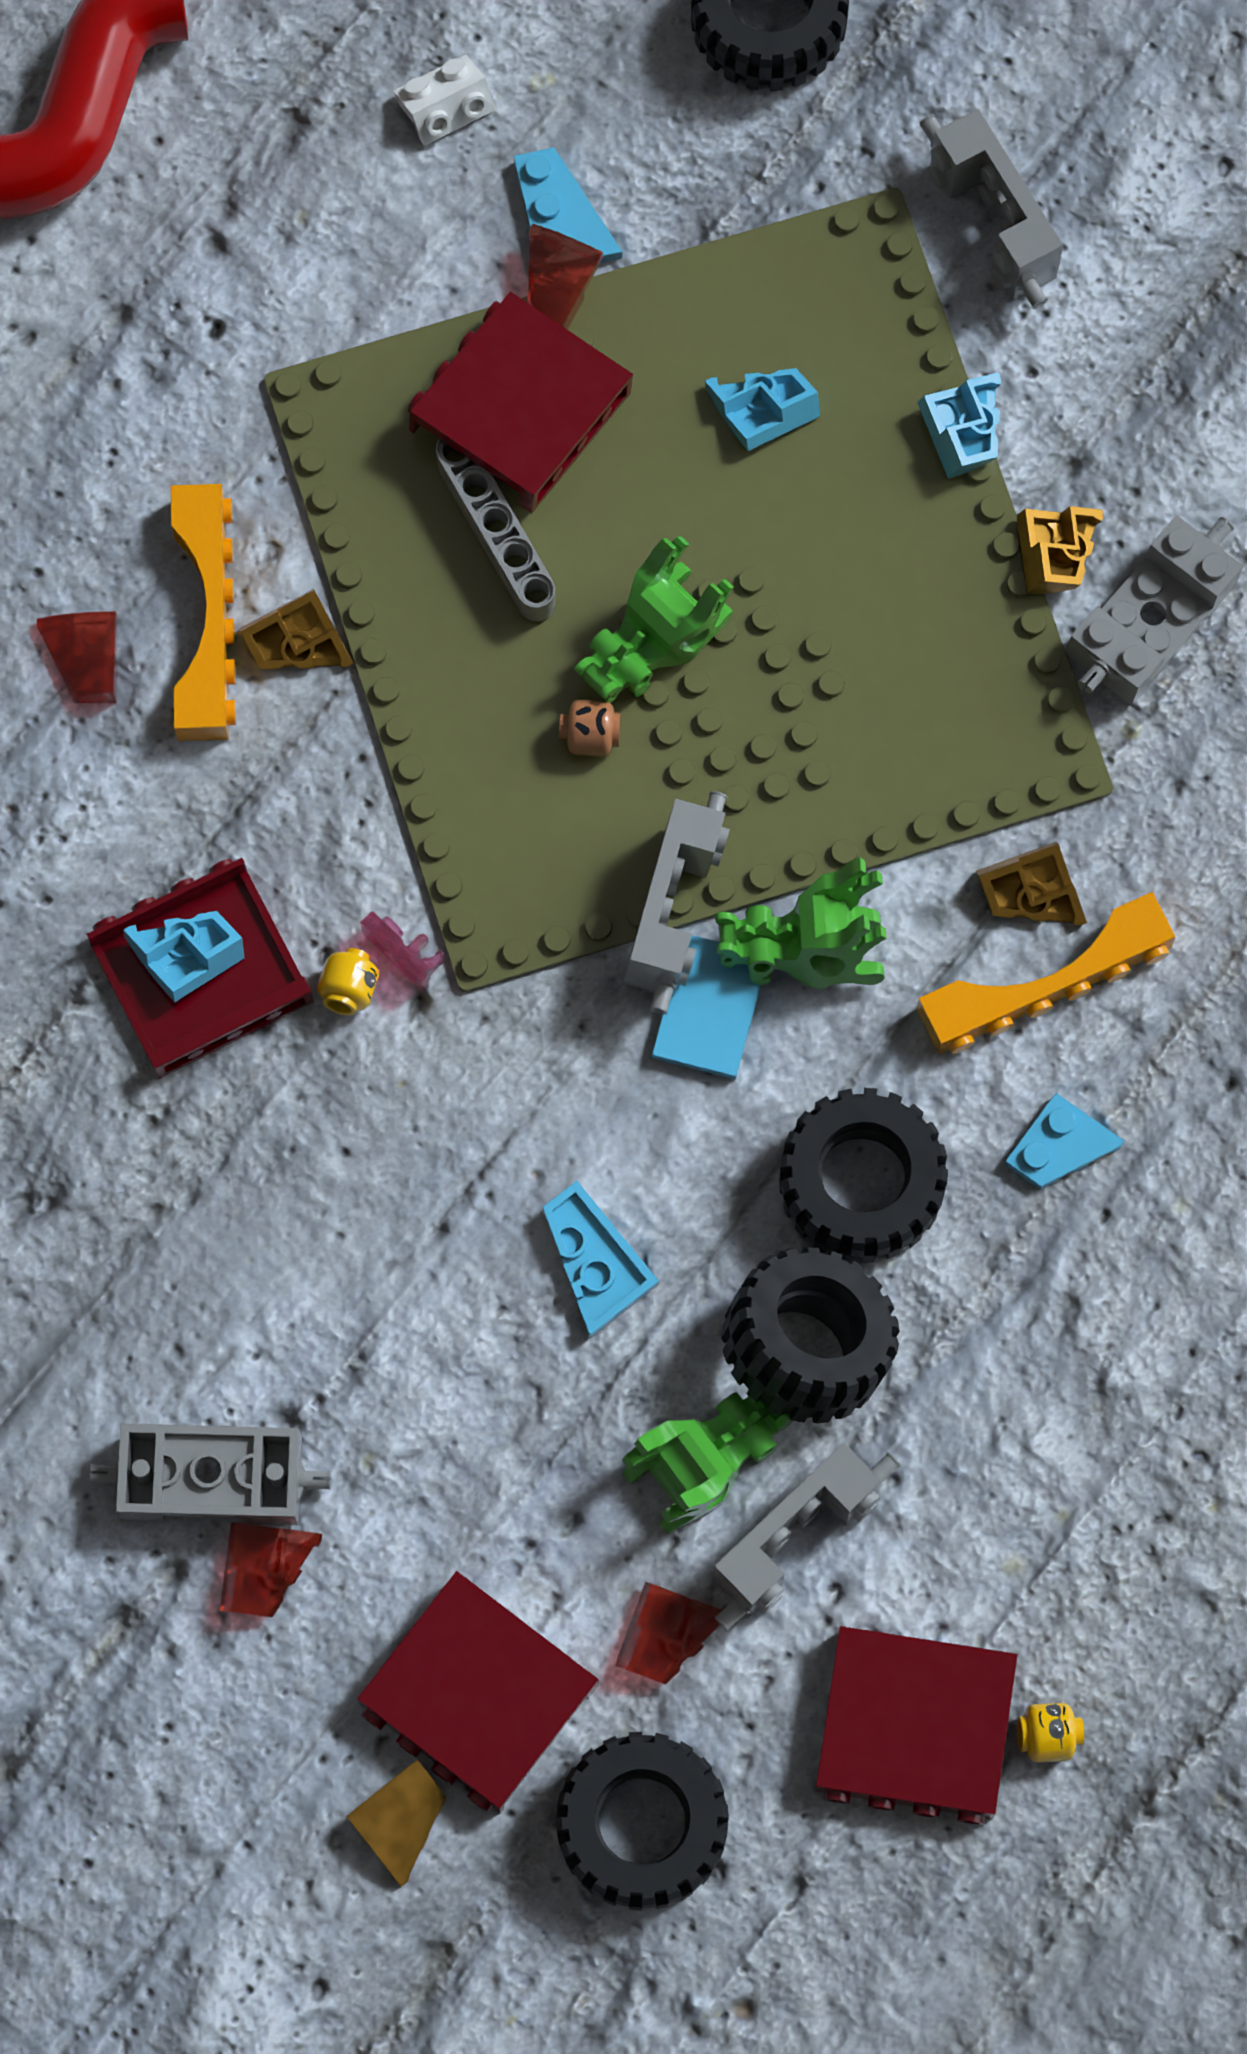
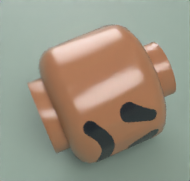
(590, 728)

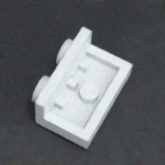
(445, 99)

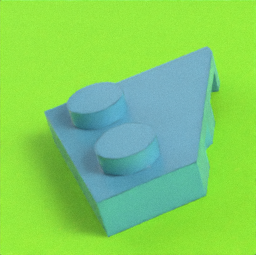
(1060, 1144)

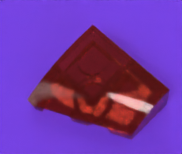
(559, 273)
(84, 653)
(262, 1566)
(665, 1633)

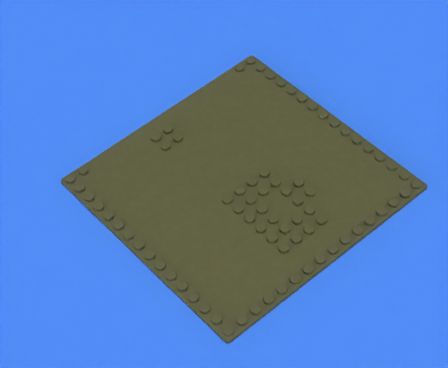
(879, 639)

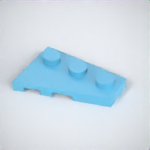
(558, 202)
(596, 1258)

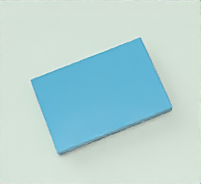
(708, 1015)

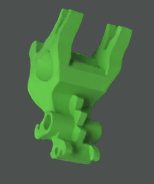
(659, 626)
(817, 940)
(702, 1458)

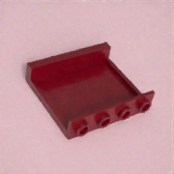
(521, 398)
(224, 1008)
(476, 1693)
(916, 1725)

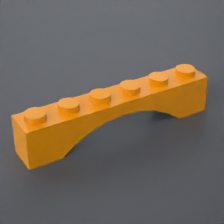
(202, 692)
(968, 1010)

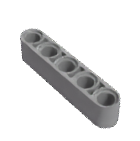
(501, 544)

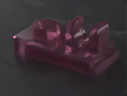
(387, 939)

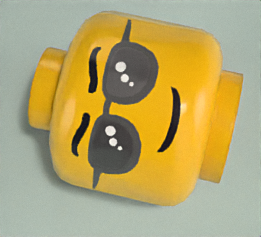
(348, 981)
(1049, 1732)

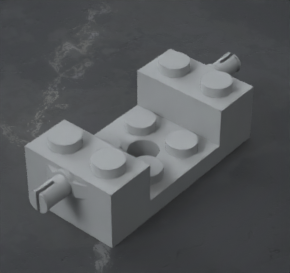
(1028, 246)
(1180, 577)
(689, 845)
(257, 1479)
(841, 1484)

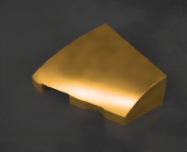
(1056, 547)
(296, 636)
(1032, 887)
(399, 1819)

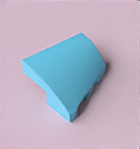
(765, 405)
(964, 424)
(187, 951)

